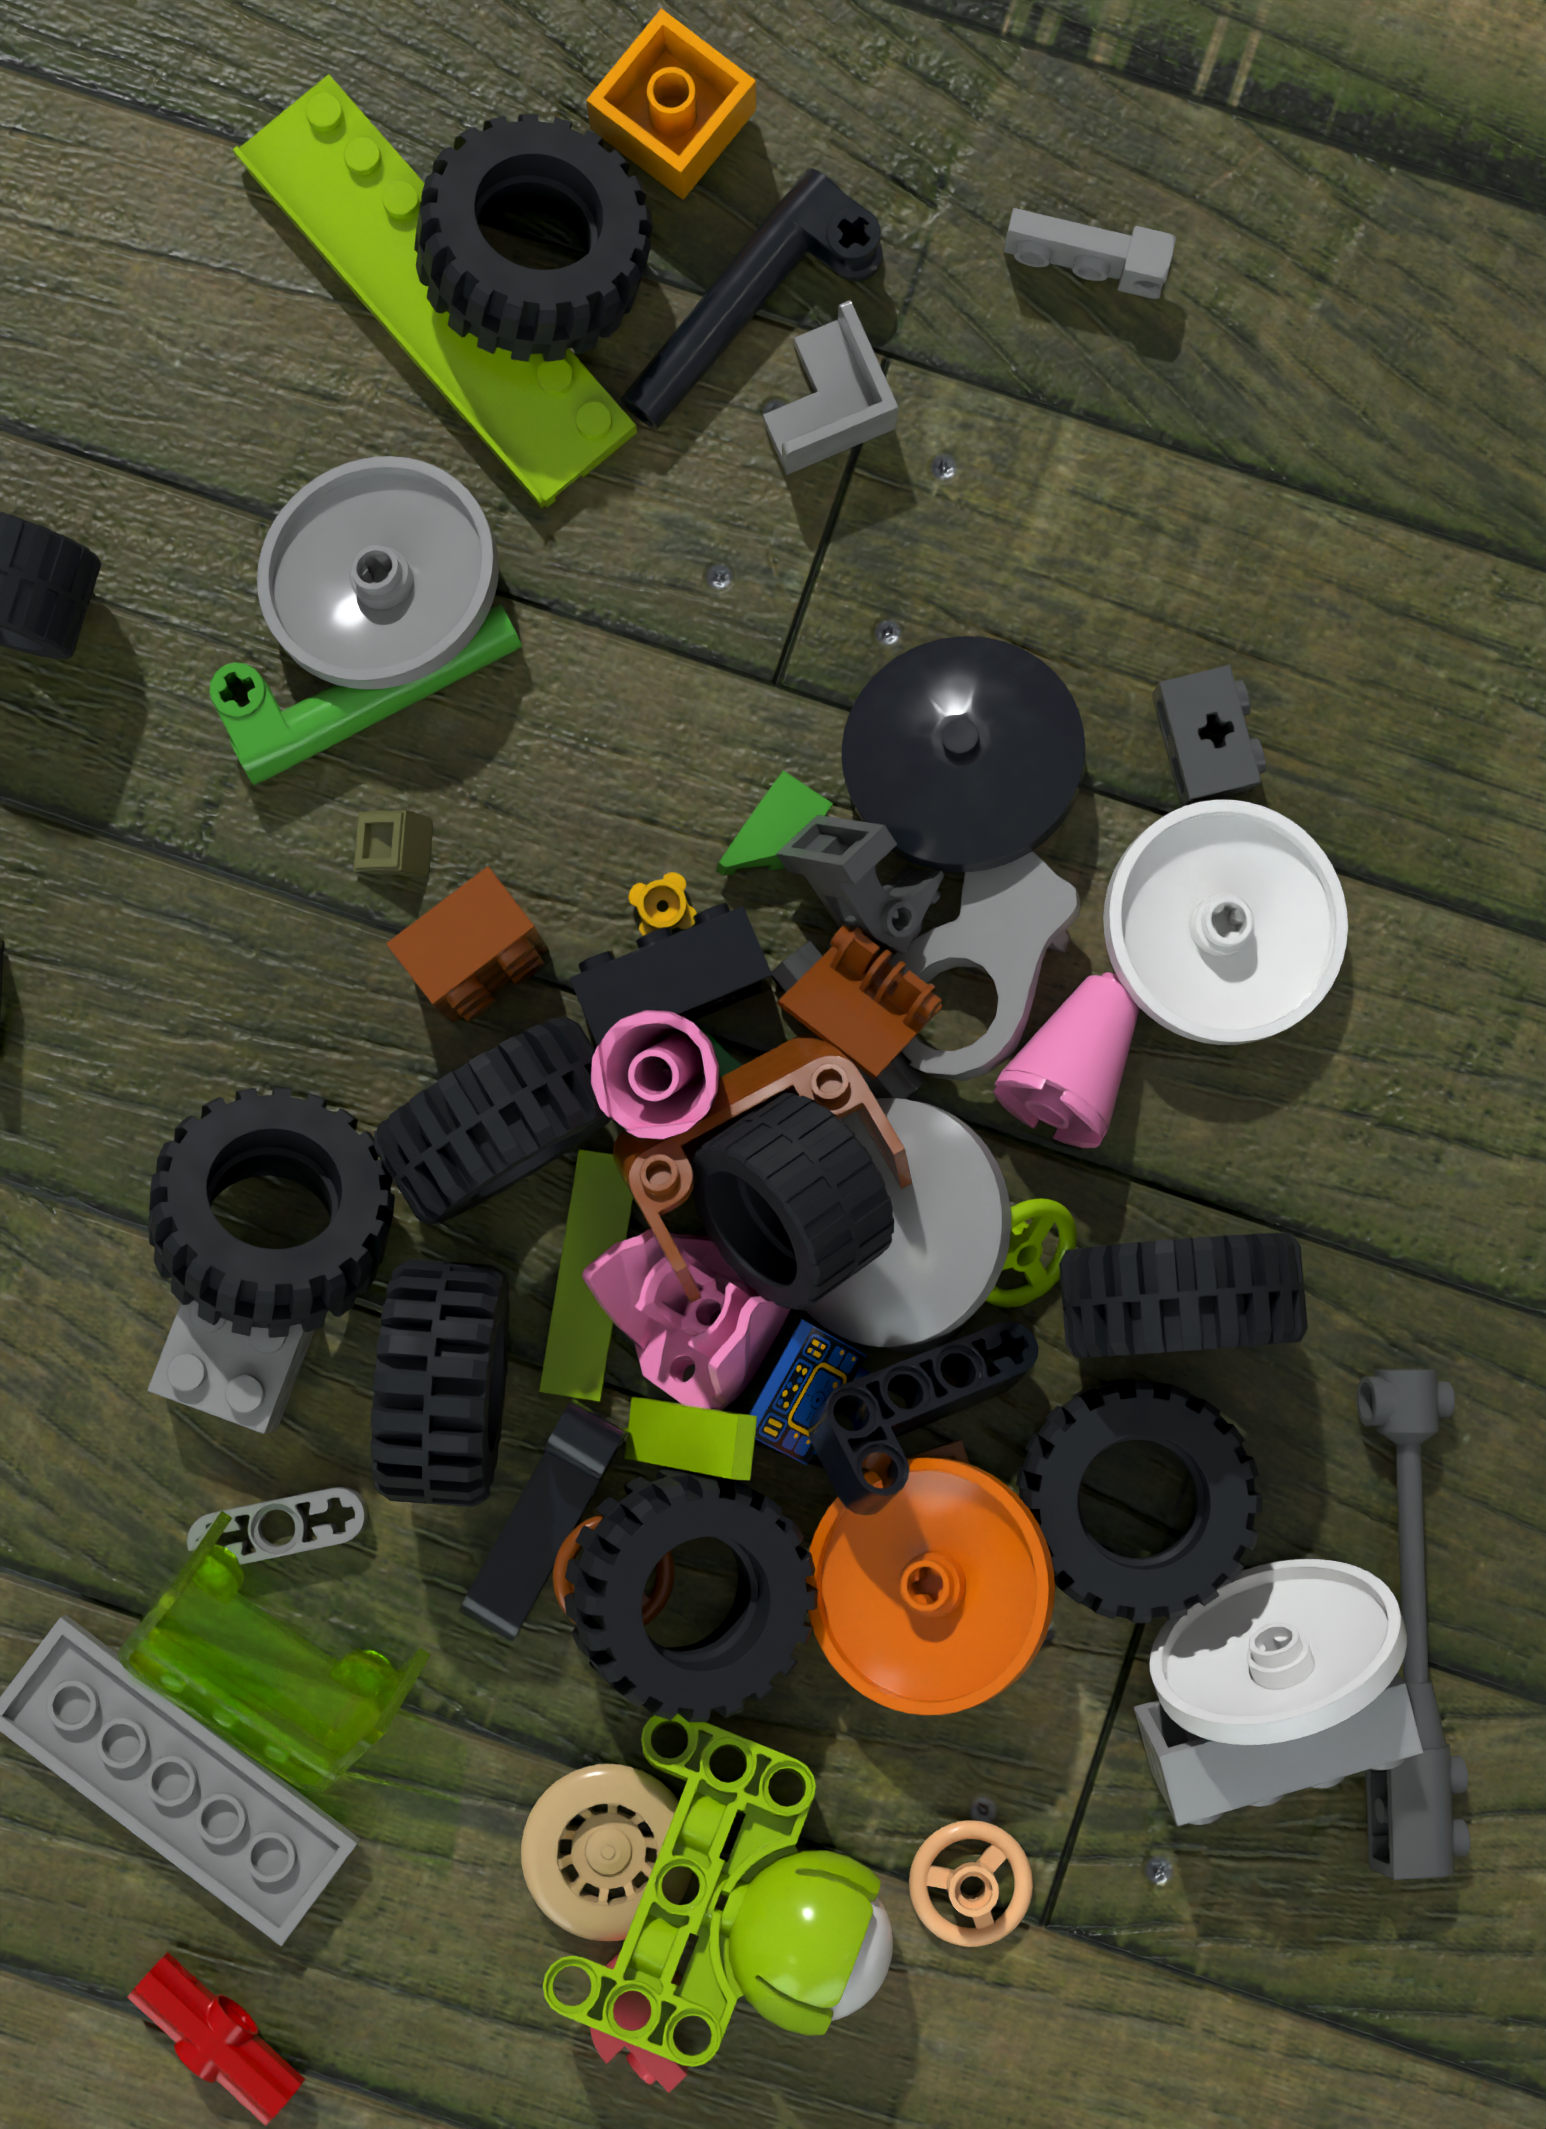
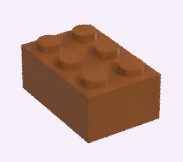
(470, 947)

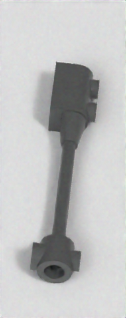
(1412, 1804)

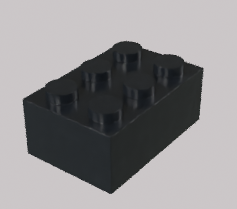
(679, 973)

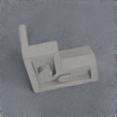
(849, 398)

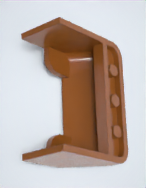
(661, 1171)

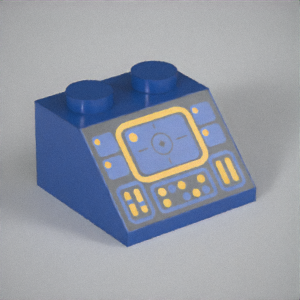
(799, 1384)

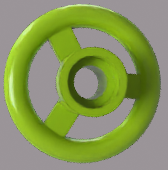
(1026, 1250)

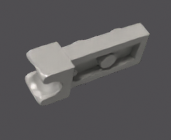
(1093, 252)

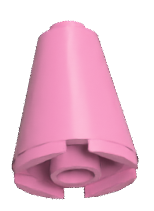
(1074, 1064)
(655, 1074)

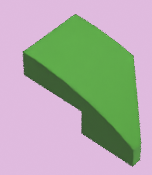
(774, 822)

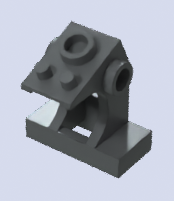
(840, 866)

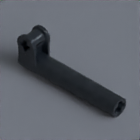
(808, 219)

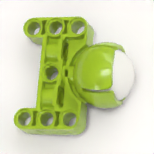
(796, 1929)

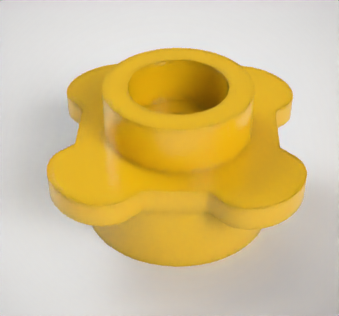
(670, 890)

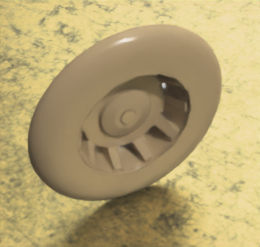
(604, 1850)

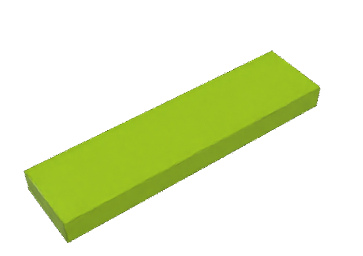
(578, 1325)

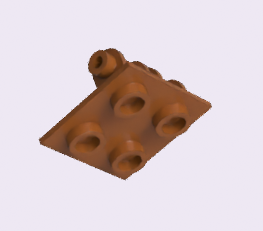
(862, 1001)

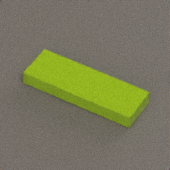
(691, 1438)

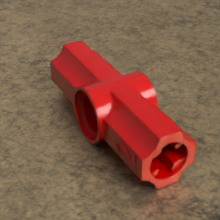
(216, 2038)

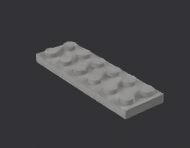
(173, 1781)

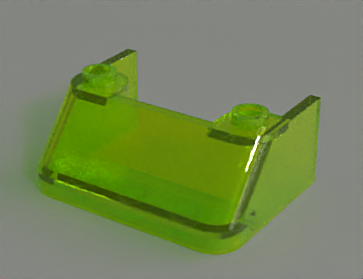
(257, 1676)

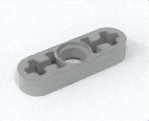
(319, 1500)

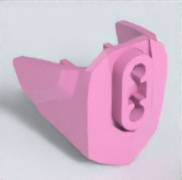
(719, 1333)

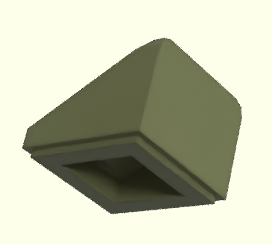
(393, 843)

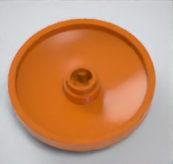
(934, 1592)

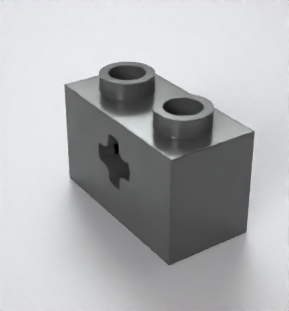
(1199, 769)

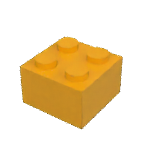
(672, 104)

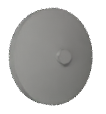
(378, 572)
(945, 1238)

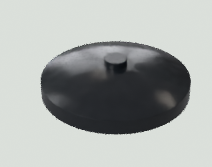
(964, 753)

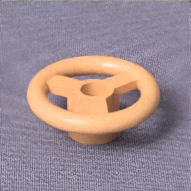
(979, 1905)

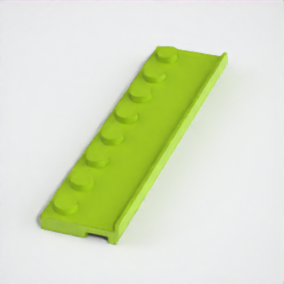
(361, 215)

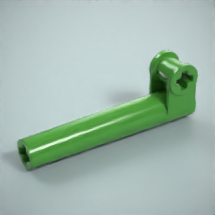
(277, 739)

